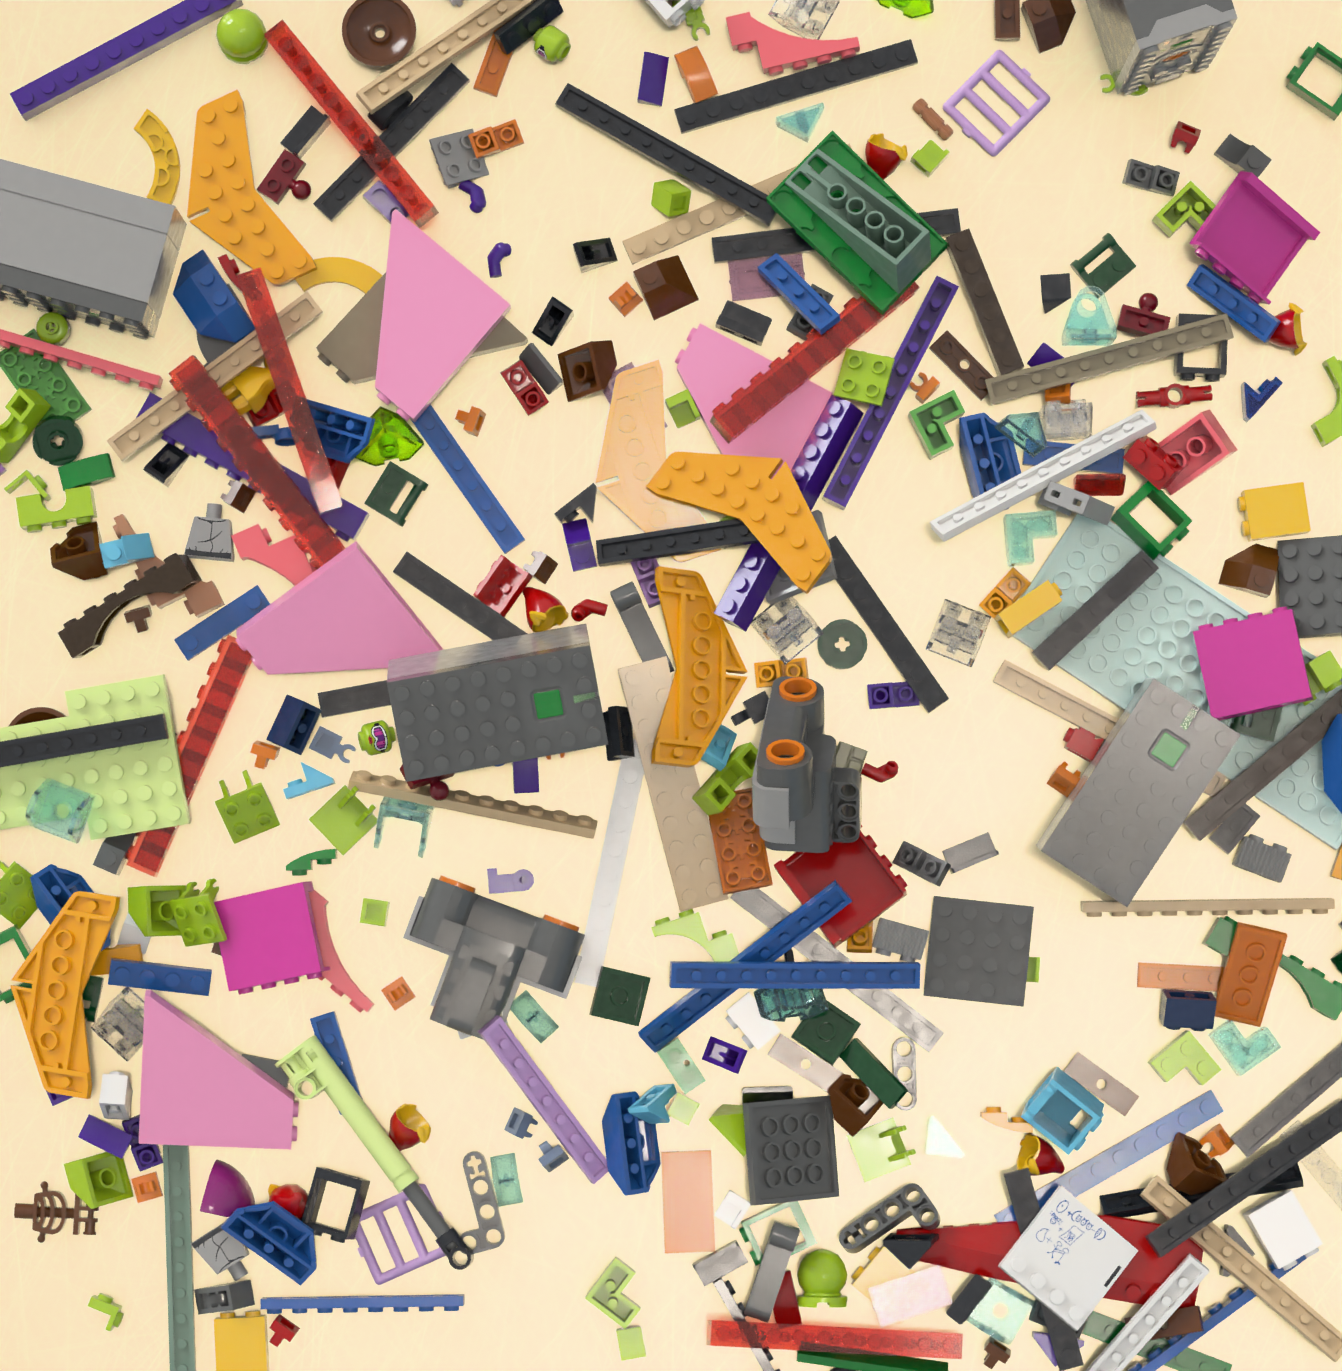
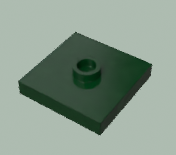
(619, 996)
(827, 1033)

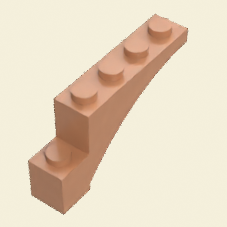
(201, 597)

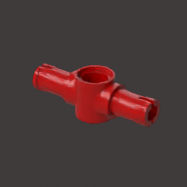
(1161, 398)

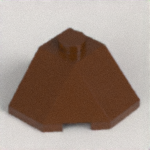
(1048, 21)
(80, 553)
(1251, 570)
(852, 1103)
(1191, 1168)

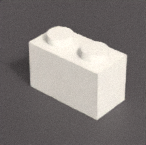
(747, 1017)
(115, 1096)

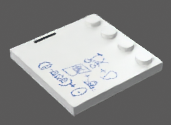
(1068, 1258)

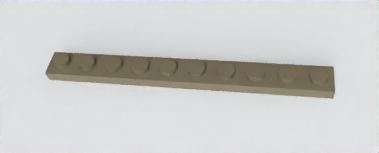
(1109, 359)

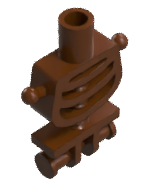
(33, 1211)

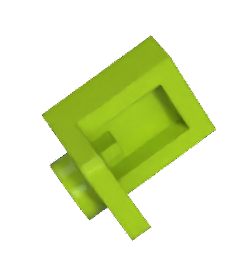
(104, 1304)

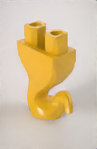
(253, 386)

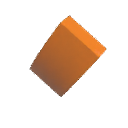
(696, 73)
(496, 139)

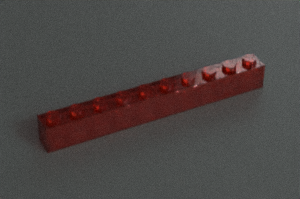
(351, 124)
(798, 366)
(290, 391)
(256, 460)
(196, 745)
(834, 1339)

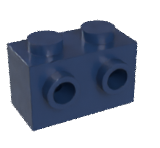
(293, 724)
(1187, 1010)

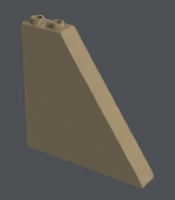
(356, 338)

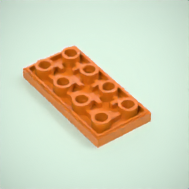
(739, 847)

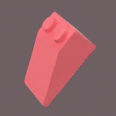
(1197, 447)

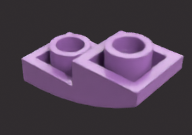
(645, 575)

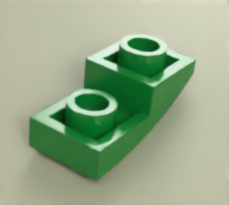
(86, 471)
(302, 864)

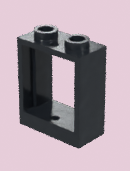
(1190, 373)
(315, 1197)

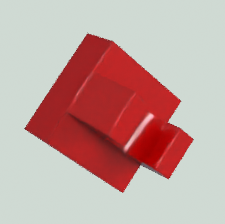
(1185, 133)
(283, 1330)

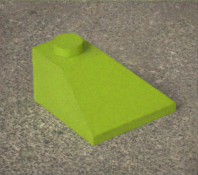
(152, 911)
(730, 1123)
(99, 1179)

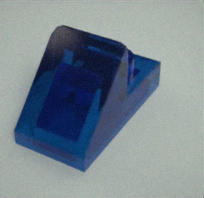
(1253, 401)

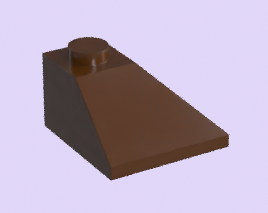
(665, 286)
(587, 368)

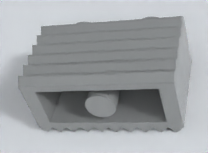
(1261, 858)
(899, 939)

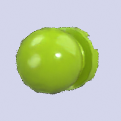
(242, 36)
(822, 1278)

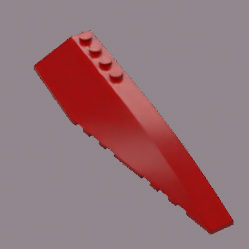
(982, 1248)

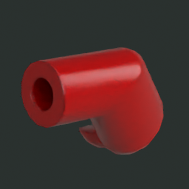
(587, 607)
(881, 773)

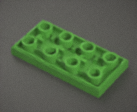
(46, 378)

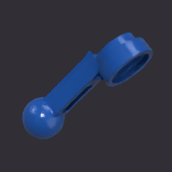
(281, 435)

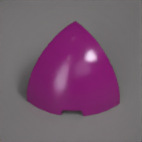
(226, 1191)

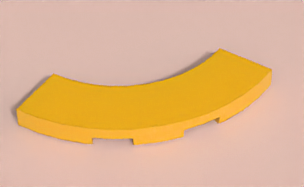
(165, 157)
(341, 271)

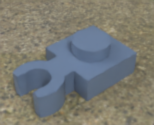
(328, 743)

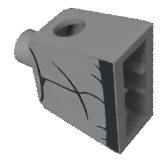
(211, 536)
(222, 1252)

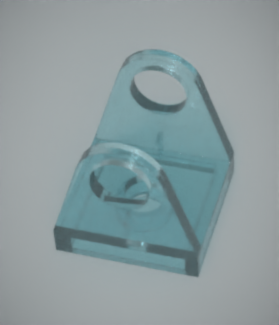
(1087, 326)
(43, 809)
(408, 811)
(1003, 1328)

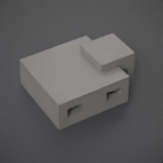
(1065, 499)

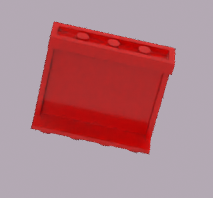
(858, 871)

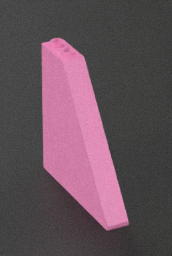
(430, 319)
(717, 368)
(336, 622)
(204, 1090)

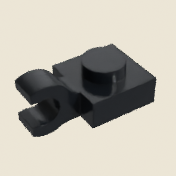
(754, 709)

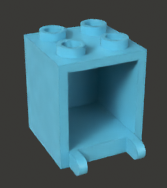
(1055, 1107)

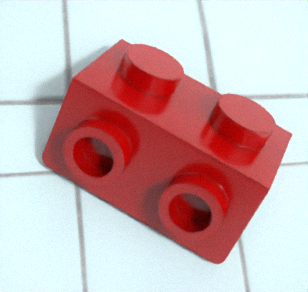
(502, 585)

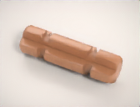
(932, 119)

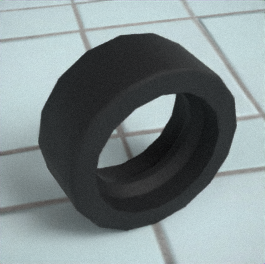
(390, 112)

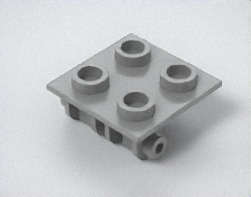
(457, 158)

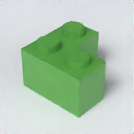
(930, 421)

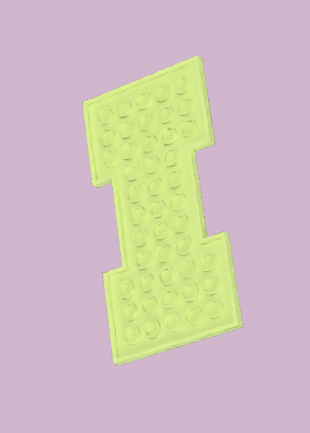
(133, 784)

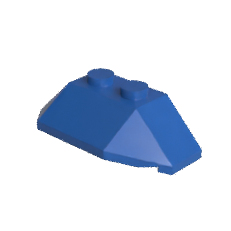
(210, 301)
(341, 431)
(986, 453)
(1333, 762)
(53, 889)
(629, 1146)
(276, 1238)

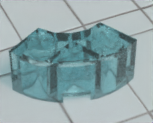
(788, 1003)

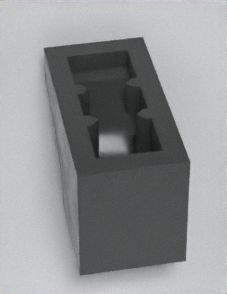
(1242, 156)
(113, 852)
(224, 1297)

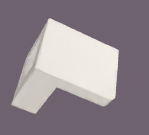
(732, 1209)

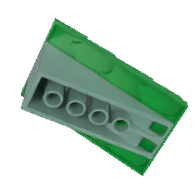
(856, 222)

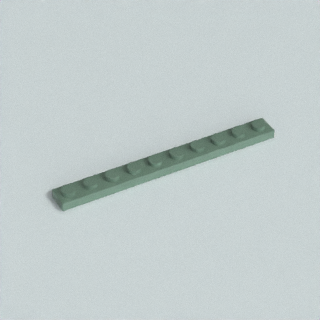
(179, 1258)

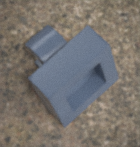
(519, 1123)
(552, 1156)

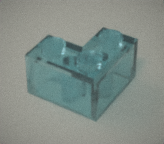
(1022, 529)
(1240, 1052)

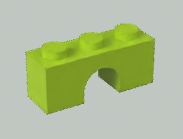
(26, 411)
(79, 507)
(720, 787)

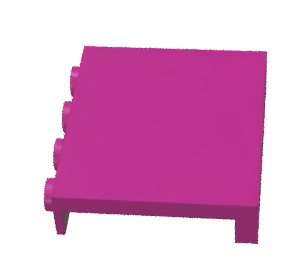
(1252, 236)
(1252, 664)
(269, 938)

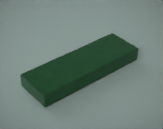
(873, 1073)

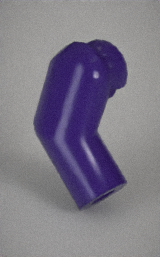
(476, 195)
(495, 256)

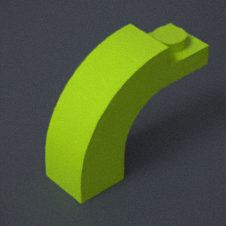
(1330, 427)

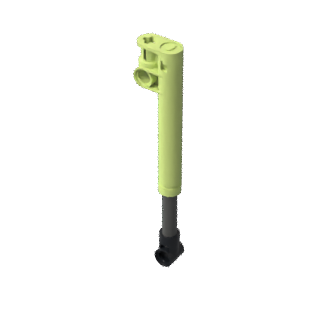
(314, 1064)

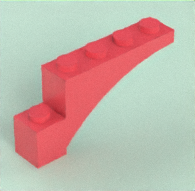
(782, 50)
(281, 557)
(337, 974)

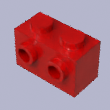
(1153, 462)

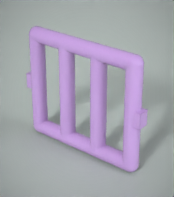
(1009, 132)
(401, 1267)

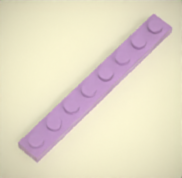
(544, 1099)

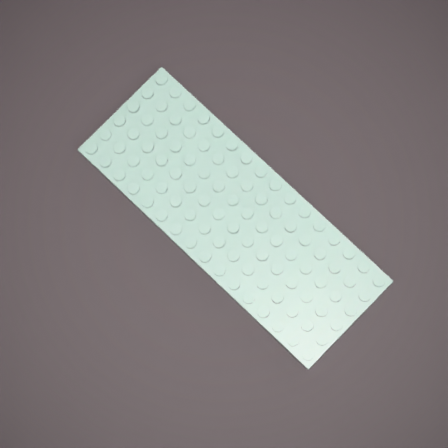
(1155, 639)

